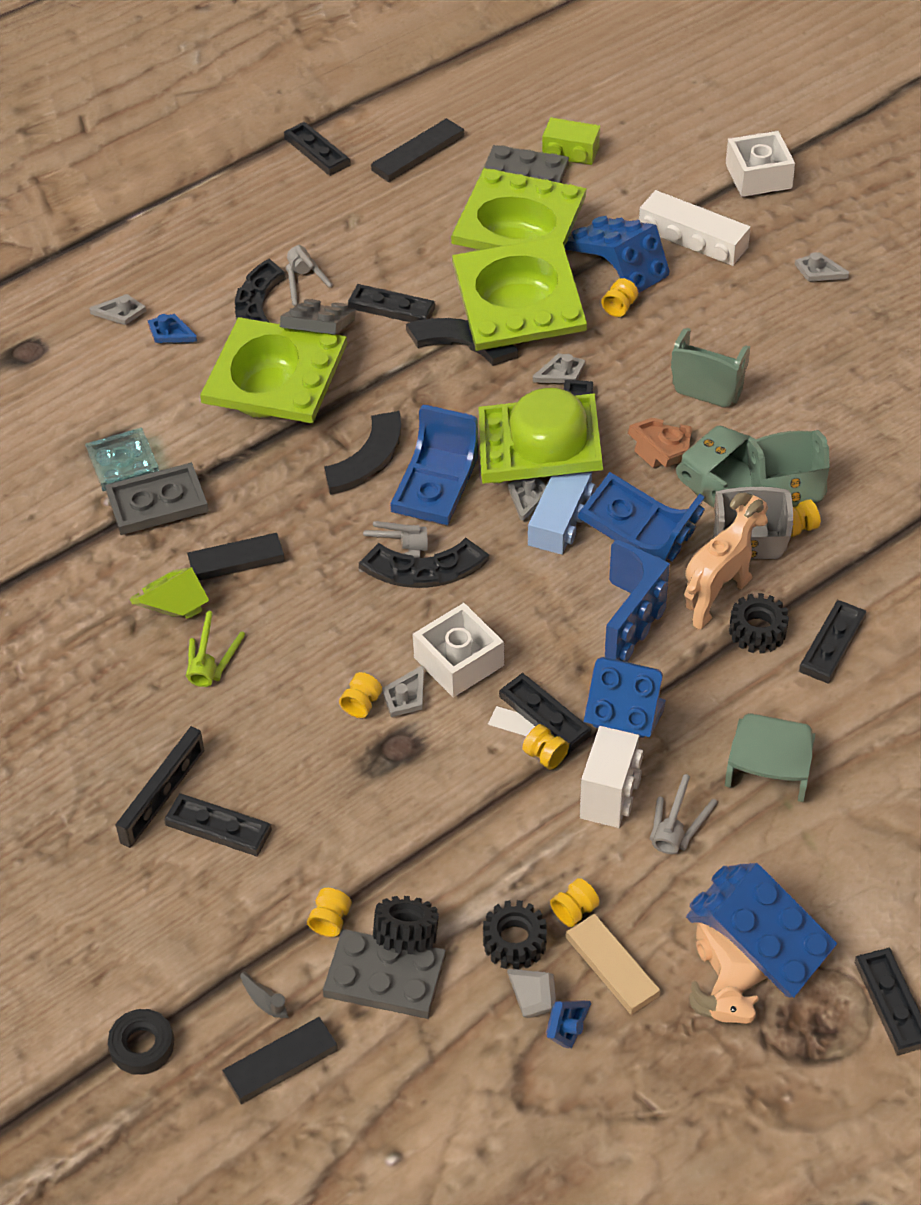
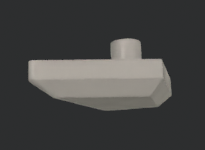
(820, 268)
(120, 310)
(560, 369)
(526, 495)
(405, 693)
(533, 991)

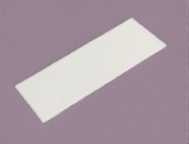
(510, 721)

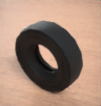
(141, 1062)

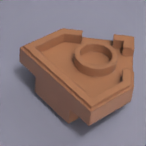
(659, 442)

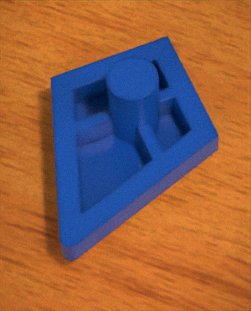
(170, 330)
(567, 1021)

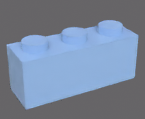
(557, 511)

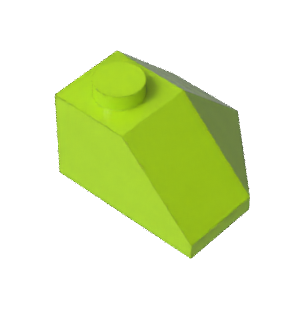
(173, 594)

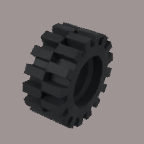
(754, 636)
(514, 917)
(405, 924)

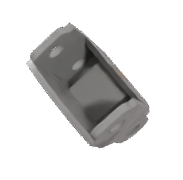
(767, 540)

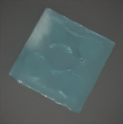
(121, 457)

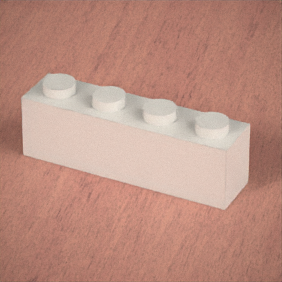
(696, 227)

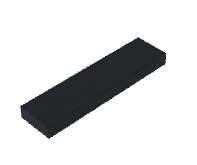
(417, 150)
(160, 787)

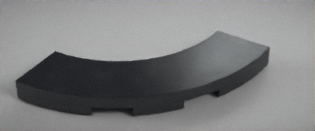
(254, 291)
(452, 330)
(371, 458)
(424, 572)

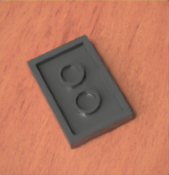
(528, 163)
(318, 317)
(156, 498)
(381, 978)

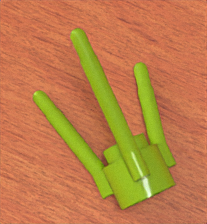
(202, 668)

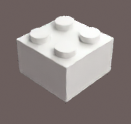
(760, 163)
(458, 649)
(610, 777)

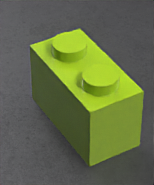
(571, 139)

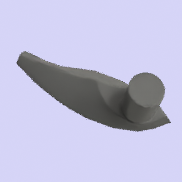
(264, 997)

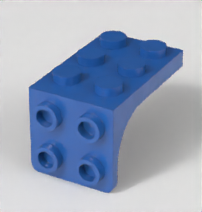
(628, 245)
(439, 466)
(639, 519)
(647, 583)
(625, 697)
(763, 924)

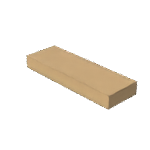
(613, 964)

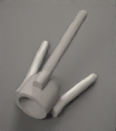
(301, 263)
(412, 536)
(669, 834)

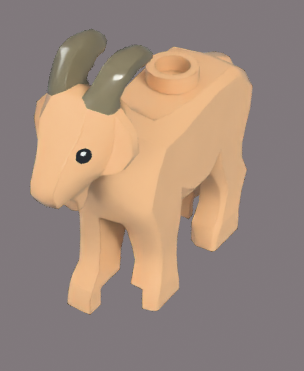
(724, 558)
(735, 977)

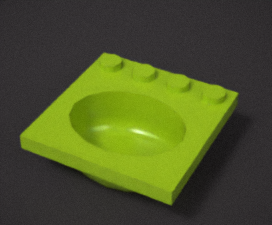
(516, 210)
(519, 293)
(274, 371)
(539, 436)

